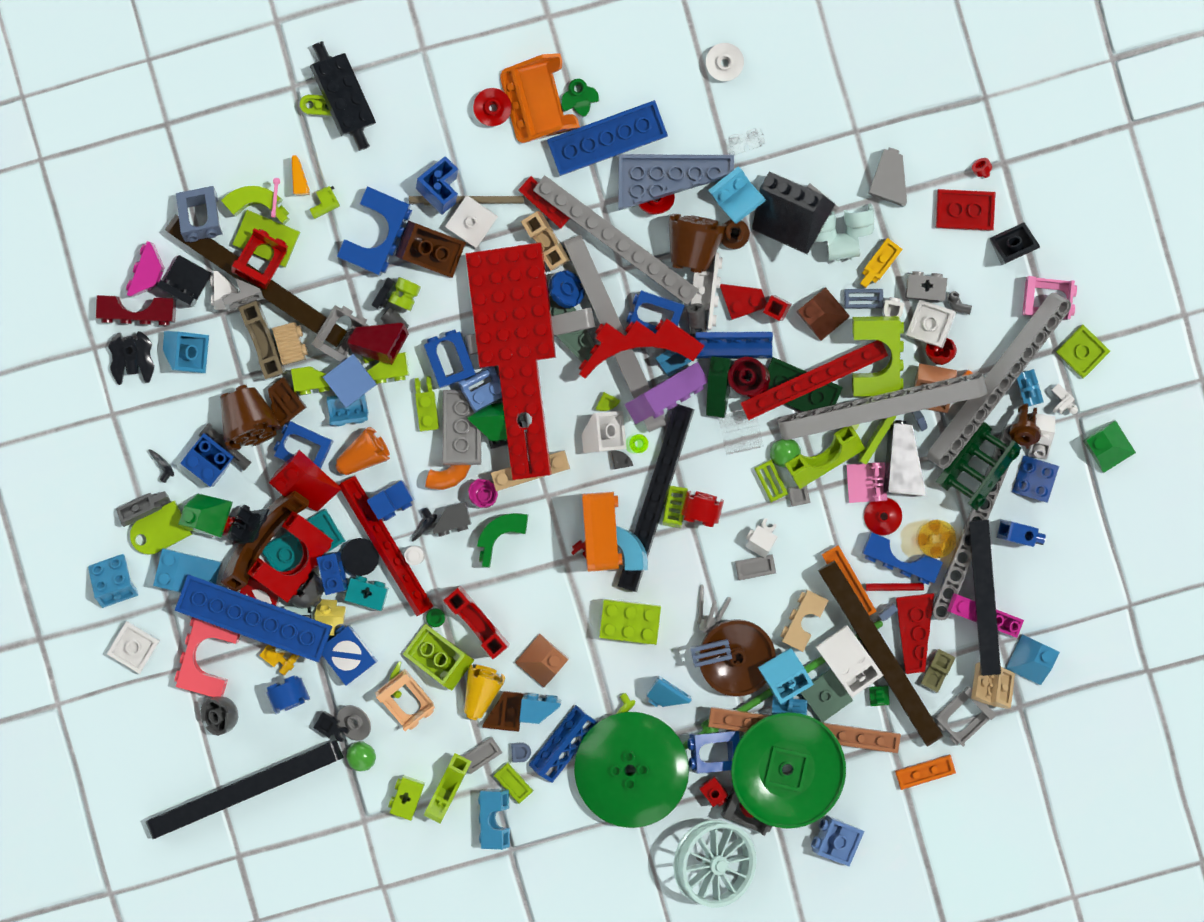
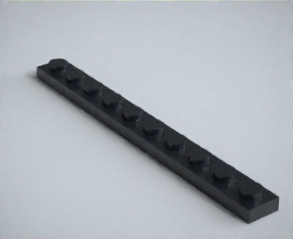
(659, 488)

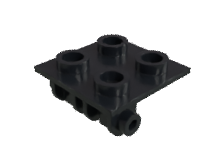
(247, 525)

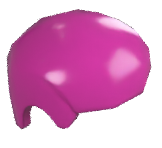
(482, 493)

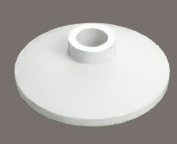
(727, 52)

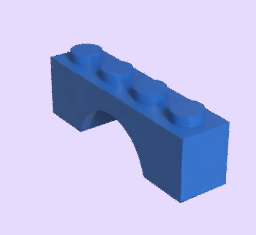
(879, 548)

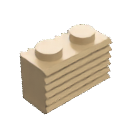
(289, 343)

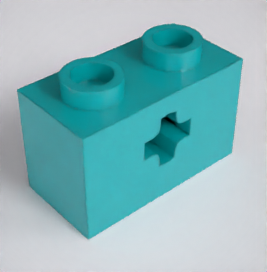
(355, 595)

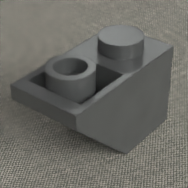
(453, 517)

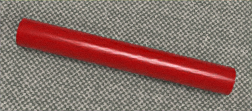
(895, 587)

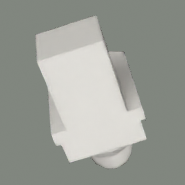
(1066, 400)

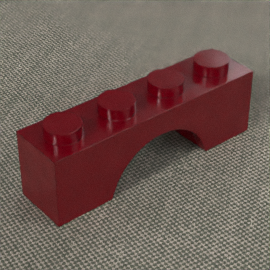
(160, 310)

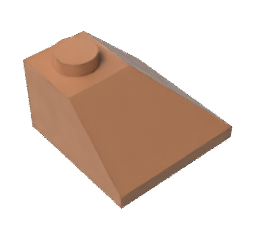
(542, 660)

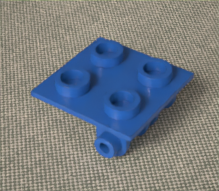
(1035, 479)

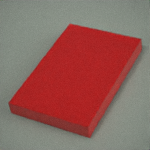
(965, 209)

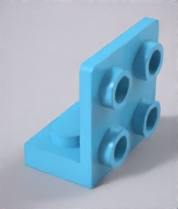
(736, 195)

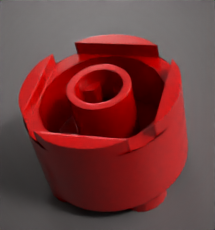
(702, 508)

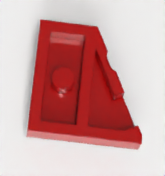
(742, 300)

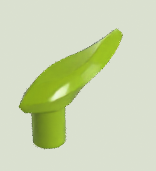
(397, 694)
(627, 703)

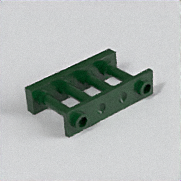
(950, 474)

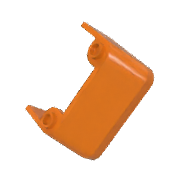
(601, 531)

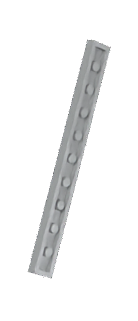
(615, 240)

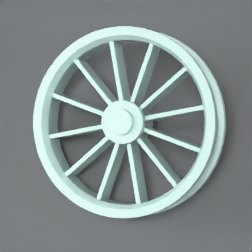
(714, 863)

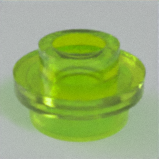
(638, 449)

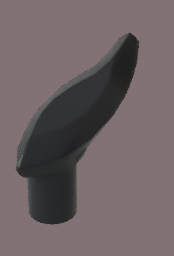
(164, 465)
(430, 519)

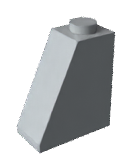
(890, 178)

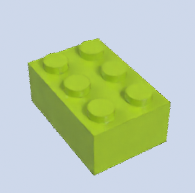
(630, 621)

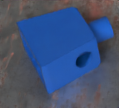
(1020, 533)

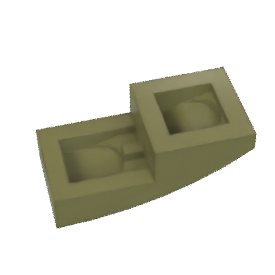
(937, 671)

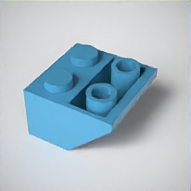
(536, 709)

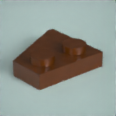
(285, 402)
(506, 712)

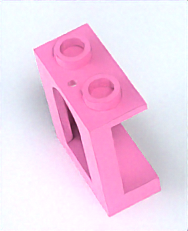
(1032, 282)

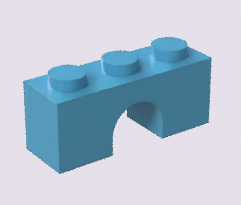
(492, 835)

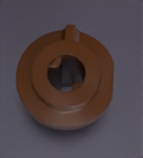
(743, 235)
(1025, 431)

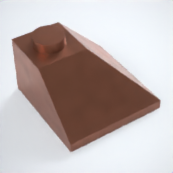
(823, 314)

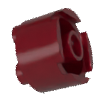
(739, 372)

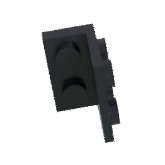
(185, 280)

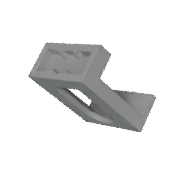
(343, 349)
(962, 736)

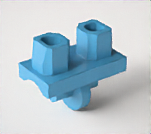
(1029, 388)
(790, 705)

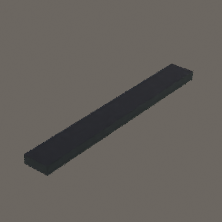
(984, 597)

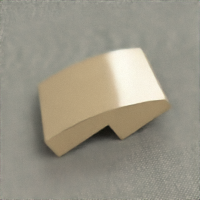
(993, 689)

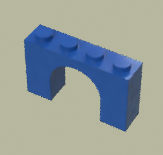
(376, 258)

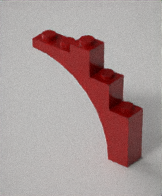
(612, 342)

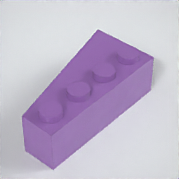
(667, 393)

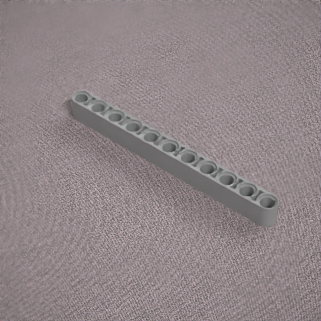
(606, 313)
(999, 380)
(882, 406)
(961, 546)

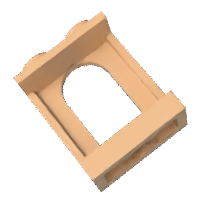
(406, 720)

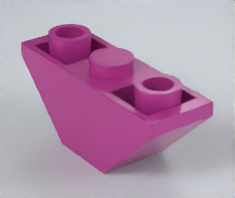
(147, 271)

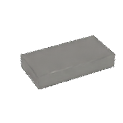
(755, 567)
(482, 754)

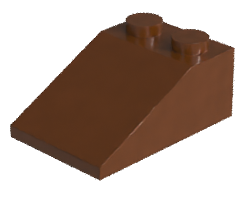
(430, 249)

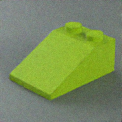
(438, 657)

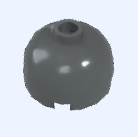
(309, 593)
(219, 714)

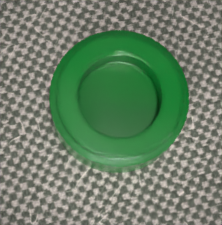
(435, 617)

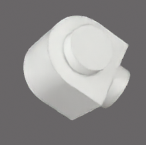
(893, 307)

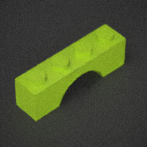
(843, 447)

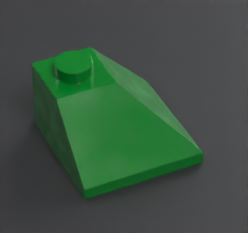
(1109, 446)
(206, 515)

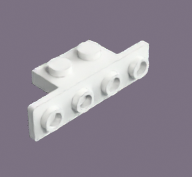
(707, 284)

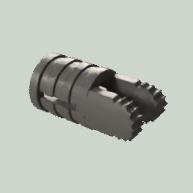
(696, 318)

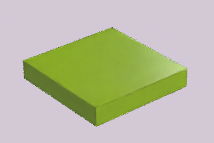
(1083, 351)

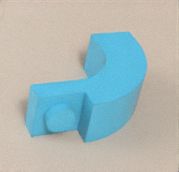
(633, 550)

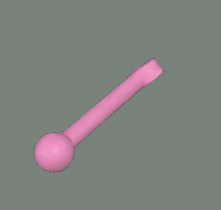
(276, 181)

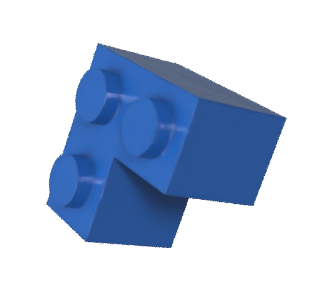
(435, 185)
(390, 500)

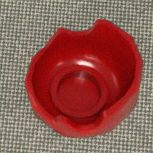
(941, 356)

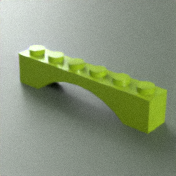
(309, 378)

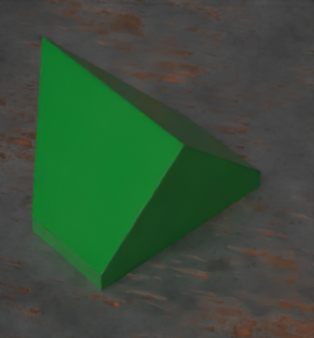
(491, 422)

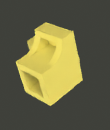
(330, 613)

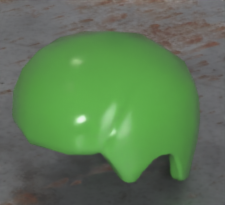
(784, 451)
(360, 756)

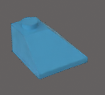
(186, 351)
(1032, 659)
(666, 694)

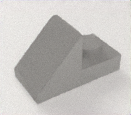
(247, 294)

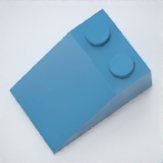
(176, 565)

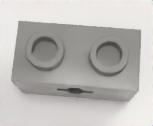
(935, 293)

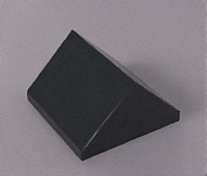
(1014, 243)

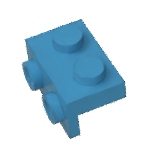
(340, 415)

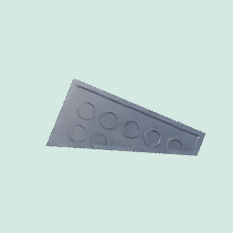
(660, 175)

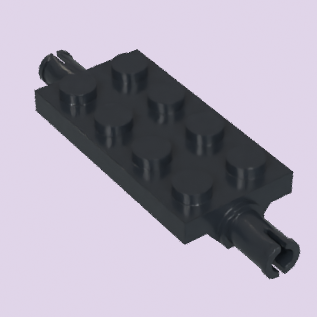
(342, 94)

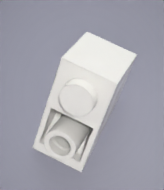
(222, 288)
(1042, 447)

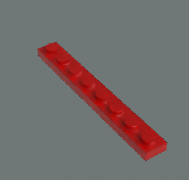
(814, 379)
(386, 546)

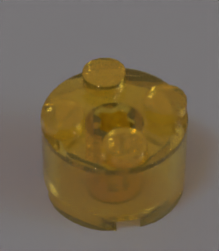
(935, 527)

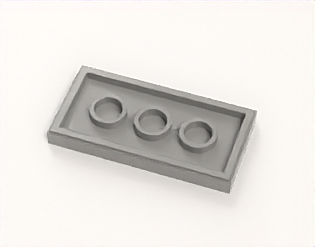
(460, 436)

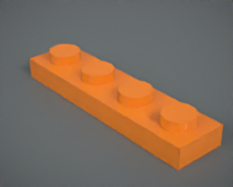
(836, 554)

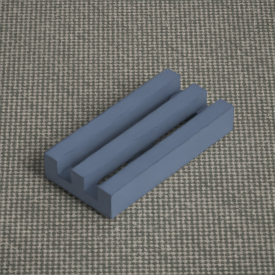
(847, 298)
(712, 660)

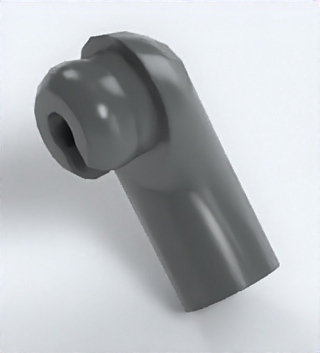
(956, 304)

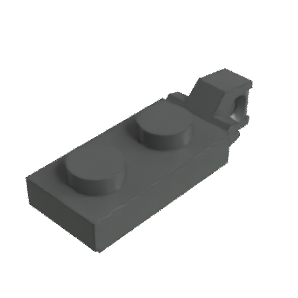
(142, 507)

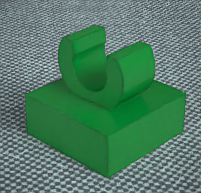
(879, 695)

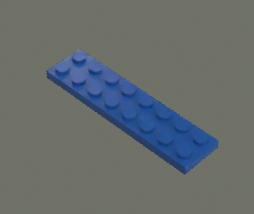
(253, 618)

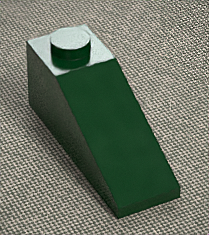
(718, 387)

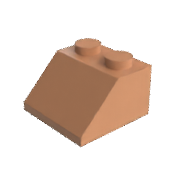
(930, 374)

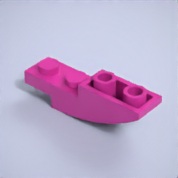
(966, 608)

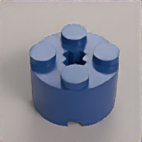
(288, 694)

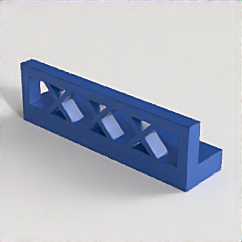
(735, 344)
(561, 742)

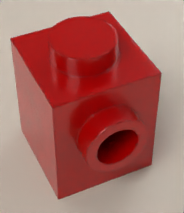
(714, 791)

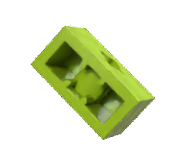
(406, 785)

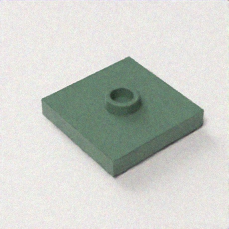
(826, 696)

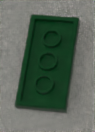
(822, 397)

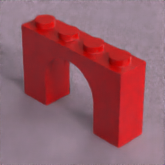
(314, 545)
(467, 609)

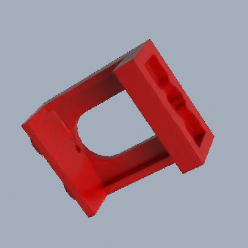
(259, 238)

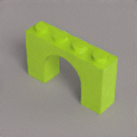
(888, 331)

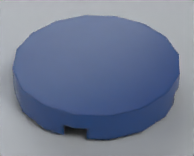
(566, 289)

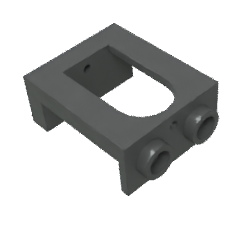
(730, 814)

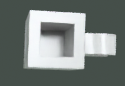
(761, 539)

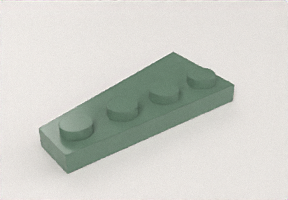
(578, 342)

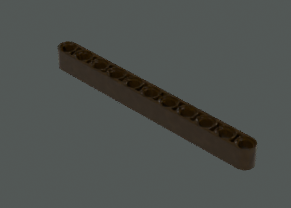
(274, 292)
(880, 653)

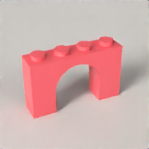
(191, 676)

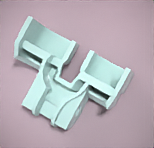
(846, 244)

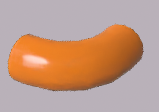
(447, 478)

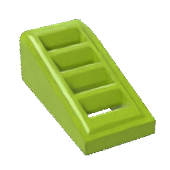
(674, 523)

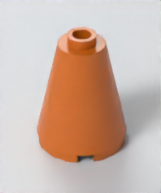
(363, 453)

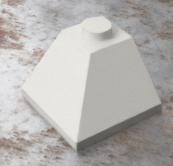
(604, 432)

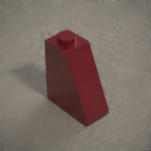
(378, 341)

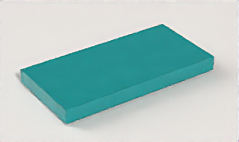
(287, 550)

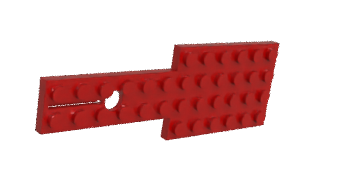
(514, 333)

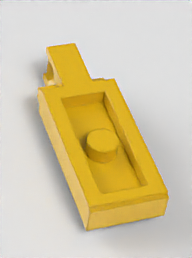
(880, 262)

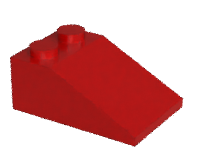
(307, 479)

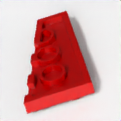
(914, 626)

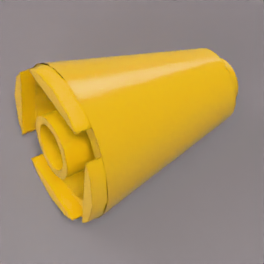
(481, 690)

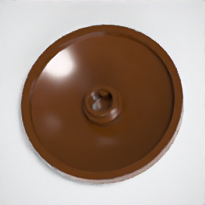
(749, 650)

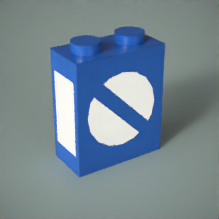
(348, 654)

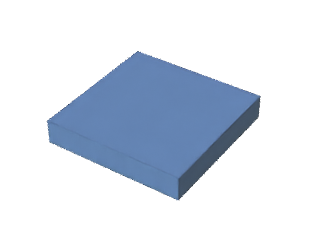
(349, 380)

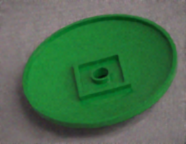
(659, 766)
(815, 776)

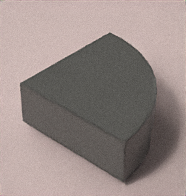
(621, 459)

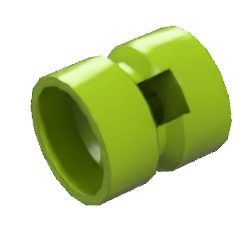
(404, 293)

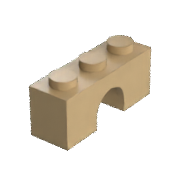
(540, 231)
(809, 604)

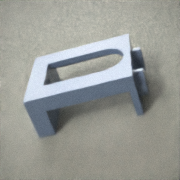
(194, 198)

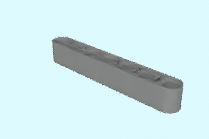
(561, 324)

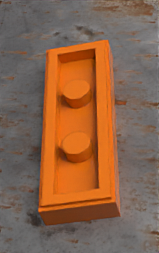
(925, 772)

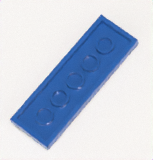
(607, 138)

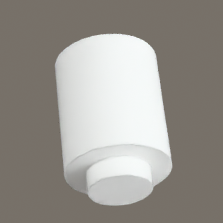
(414, 555)

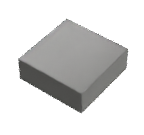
(798, 496)

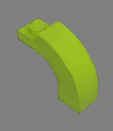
(248, 195)
(447, 788)

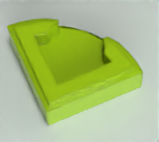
(607, 402)

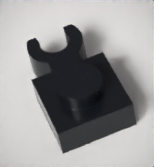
(381, 299)
(328, 725)

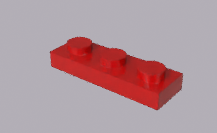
(545, 207)

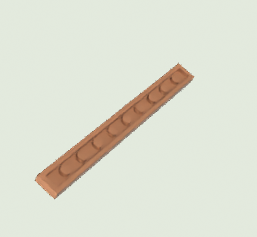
(846, 735)

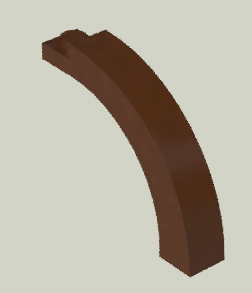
(245, 555)

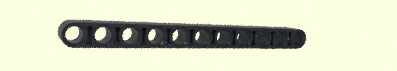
(244, 789)

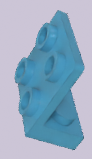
(111, 581)

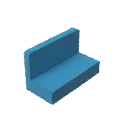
(672, 362)

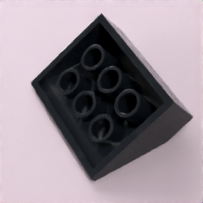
(791, 213)

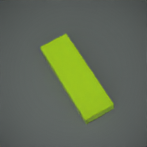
(875, 439)

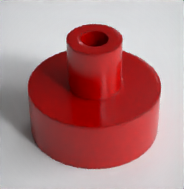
(982, 167)

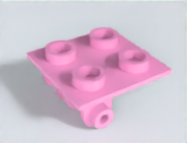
(866, 482)

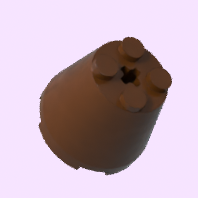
(694, 241)
(246, 418)

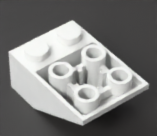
(849, 661)

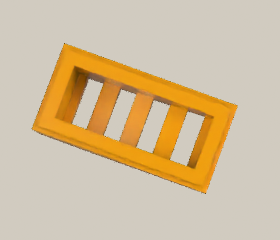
(300, 184)

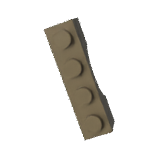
(263, 341)

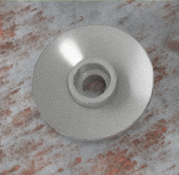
(356, 721)

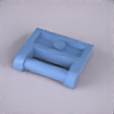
(485, 394)

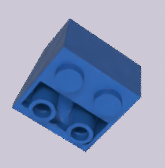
(207, 460)

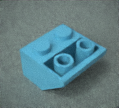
(785, 676)

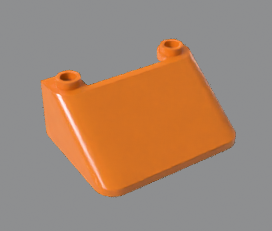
(535, 98)

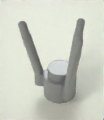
(709, 621)

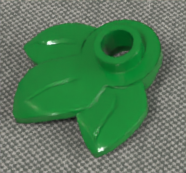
(579, 100)

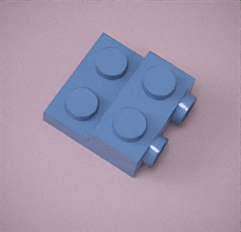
(837, 840)

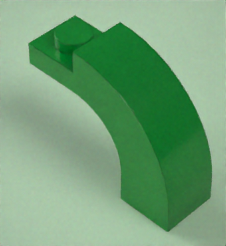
(506, 523)

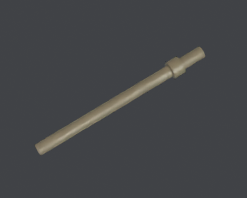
(480, 199)

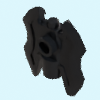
(132, 355)

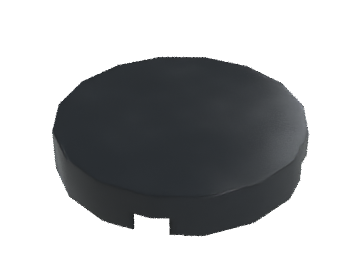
(360, 557)

